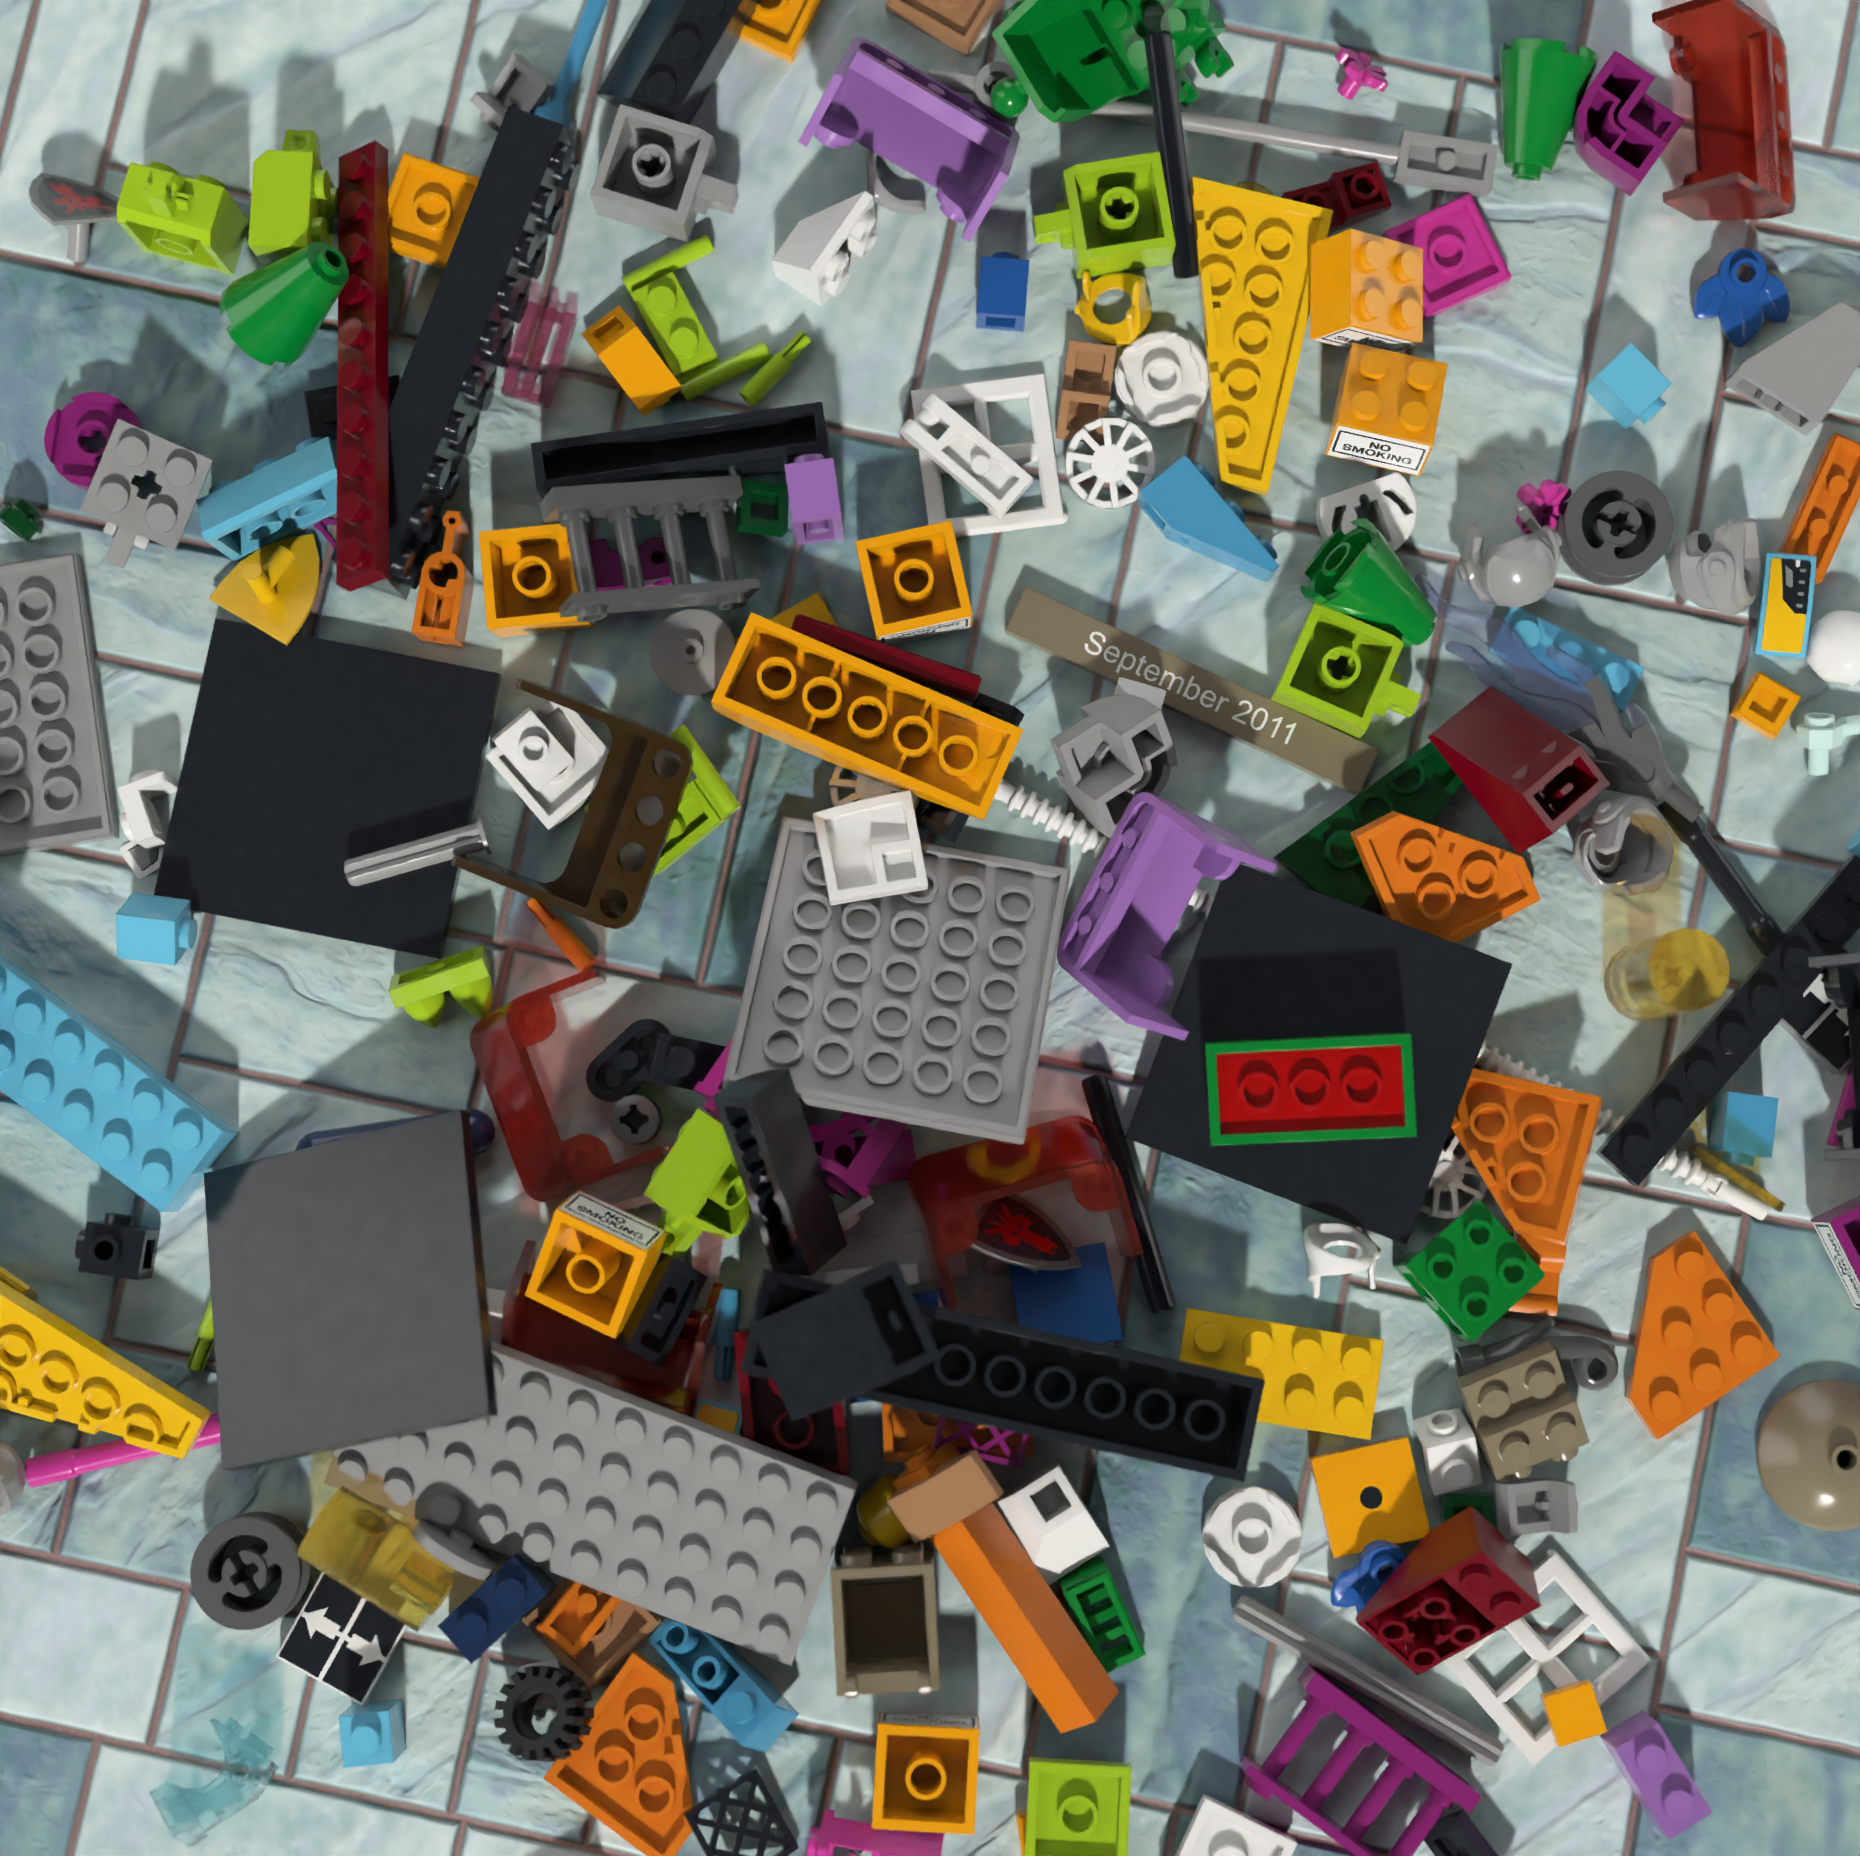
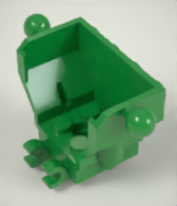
(1093, 52)

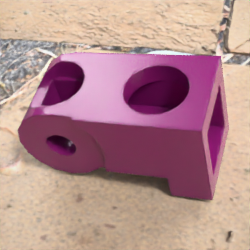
(608, 566)

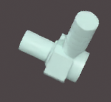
(1823, 733)

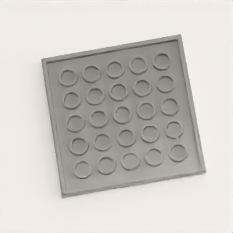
(51, 714)
(909, 999)

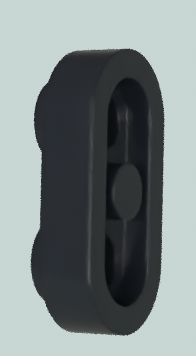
(625, 1056)

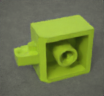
(291, 199)
(182, 217)
(1100, 241)
(1367, 680)
(699, 1187)

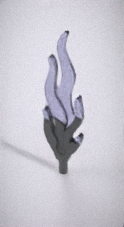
(1582, 709)

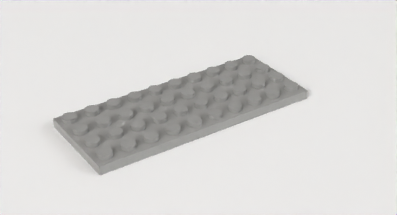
(622, 1501)

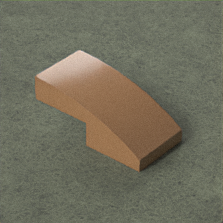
(1085, 388)
(945, 1496)

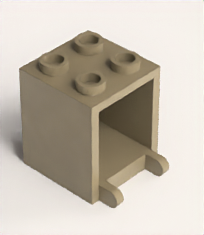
(886, 1629)

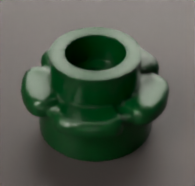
(21, 519)

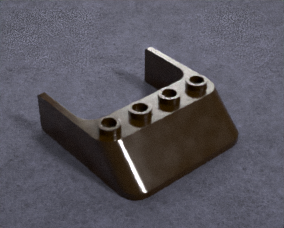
(621, 827)

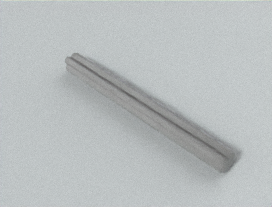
(1367, 1680)

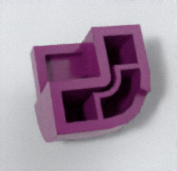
(1620, 126)

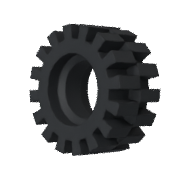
(518, 1713)

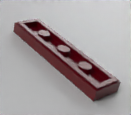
(903, 663)

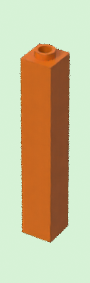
(1018, 1606)

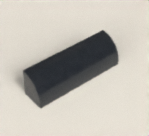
(781, 1171)

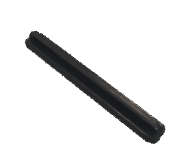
(1172, 149)
(1150, 1263)

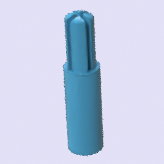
(724, 1336)

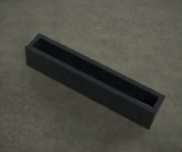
(696, 448)

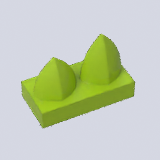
(462, 974)

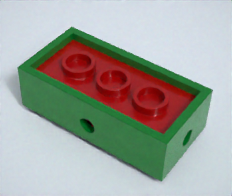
(1311, 1089)

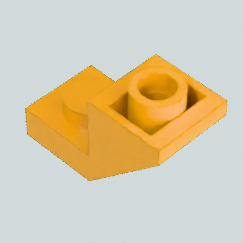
(631, 360)

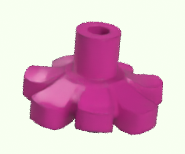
(1359, 73)
(1543, 502)

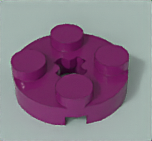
(76, 422)

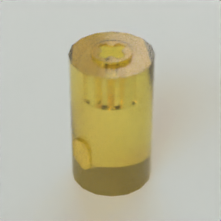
(1667, 975)
(377, 1559)

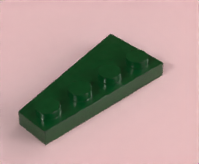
(1327, 854)

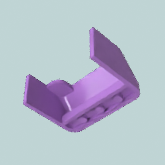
(918, 128)
(1137, 902)

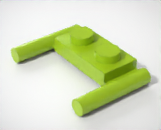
(677, 326)
(702, 808)

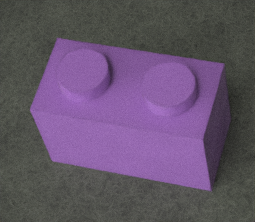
(814, 499)
(1656, 1774)

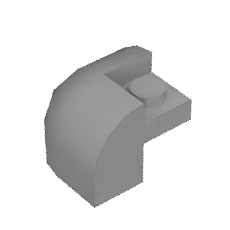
(1113, 757)

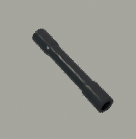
(1758, 923)

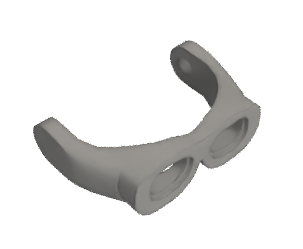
(885, 198)

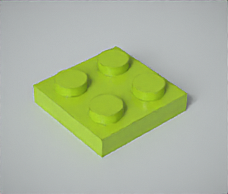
(1077, 1807)

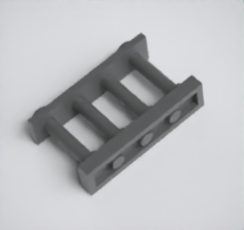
(667, 502)

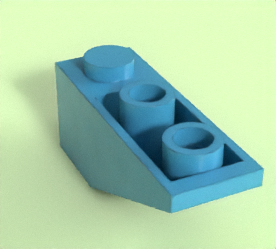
(1198, 518)
(725, 1684)

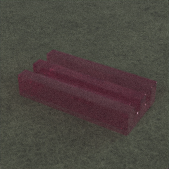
(549, 317)

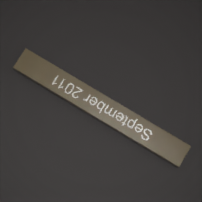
(1193, 691)

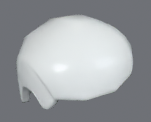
(1835, 647)

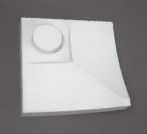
(870, 848)

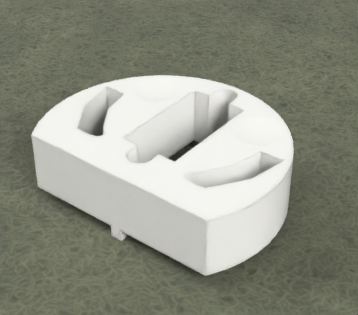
(1394, 524)

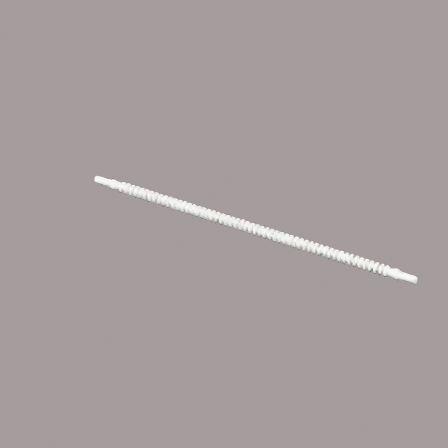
(1710, 1182)

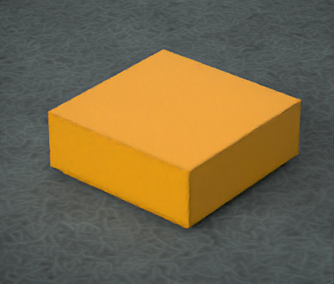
(1765, 705)
(1573, 1713)

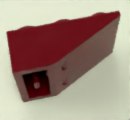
(1518, 767)
(1451, 1593)

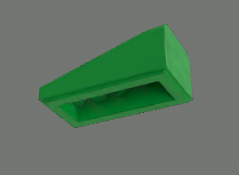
(1087, 1586)

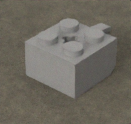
(664, 201)
(117, 499)

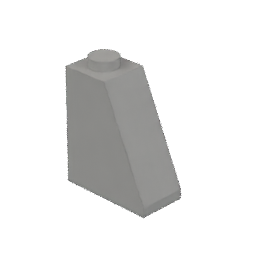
(1803, 370)

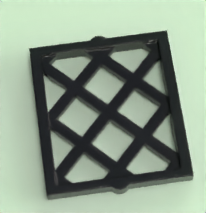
(722, 1795)

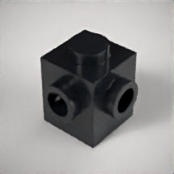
(117, 1248)

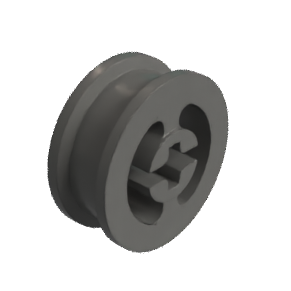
(1632, 500)
(217, 1587)

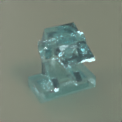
(196, 1811)

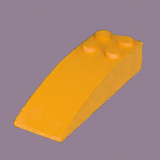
(864, 718)

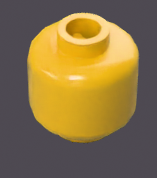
(877, 1519)

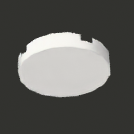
(1161, 379)
(1252, 1537)

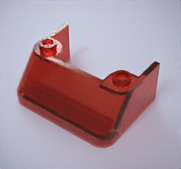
(1738, 110)
(544, 1163)
(955, 1180)
(585, 1351)

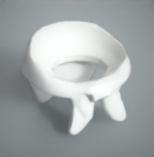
(1323, 1263)

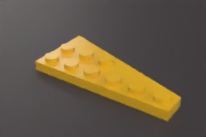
(1254, 317)
(67, 1375)

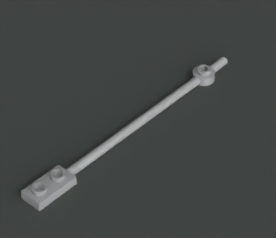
(1418, 160)

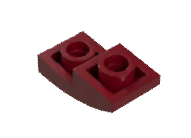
(1350, 193)

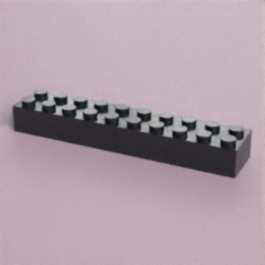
(470, 331)
(1058, 1387)

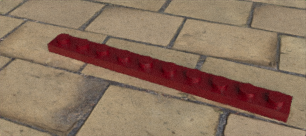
(363, 371)

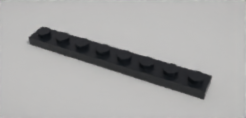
(1735, 1028)

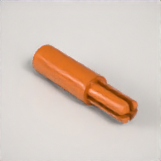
(562, 935)

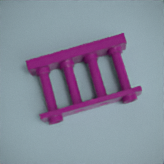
(1362, 1730)

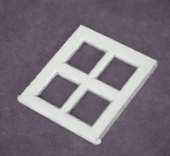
(1038, 451)
(1545, 1658)

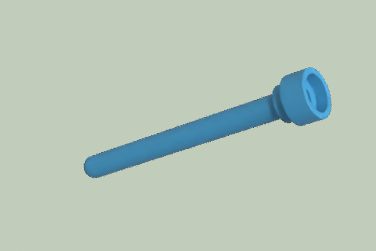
(556, 107)

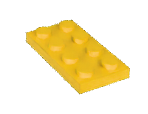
(1310, 1374)

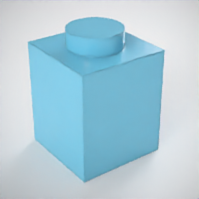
(1629, 387)
(154, 929)
(372, 1733)

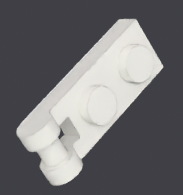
(967, 456)

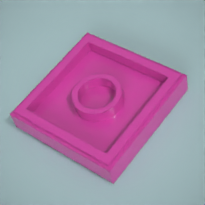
(1457, 254)

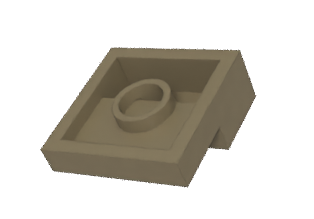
(1522, 1412)

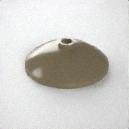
(1800, 1452)

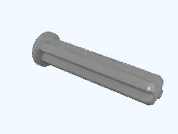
(419, 853)

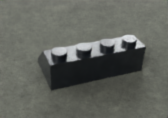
(676, 55)

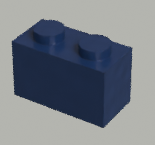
(496, 1607)

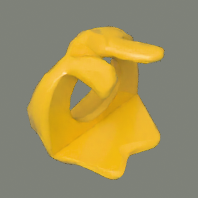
(1137, 317)

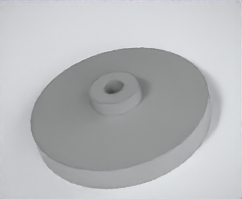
(691, 652)
(455, 1550)

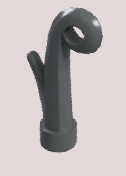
(1584, 1349)

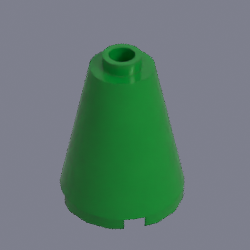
(1539, 101)
(284, 303)
(1370, 583)

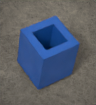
(1002, 292)

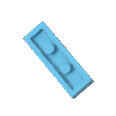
(1538, 634)

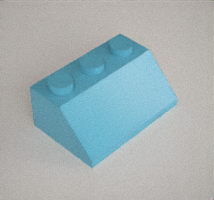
(272, 500)

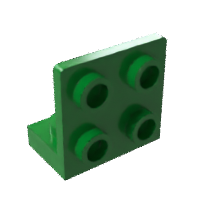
(1470, 1272)

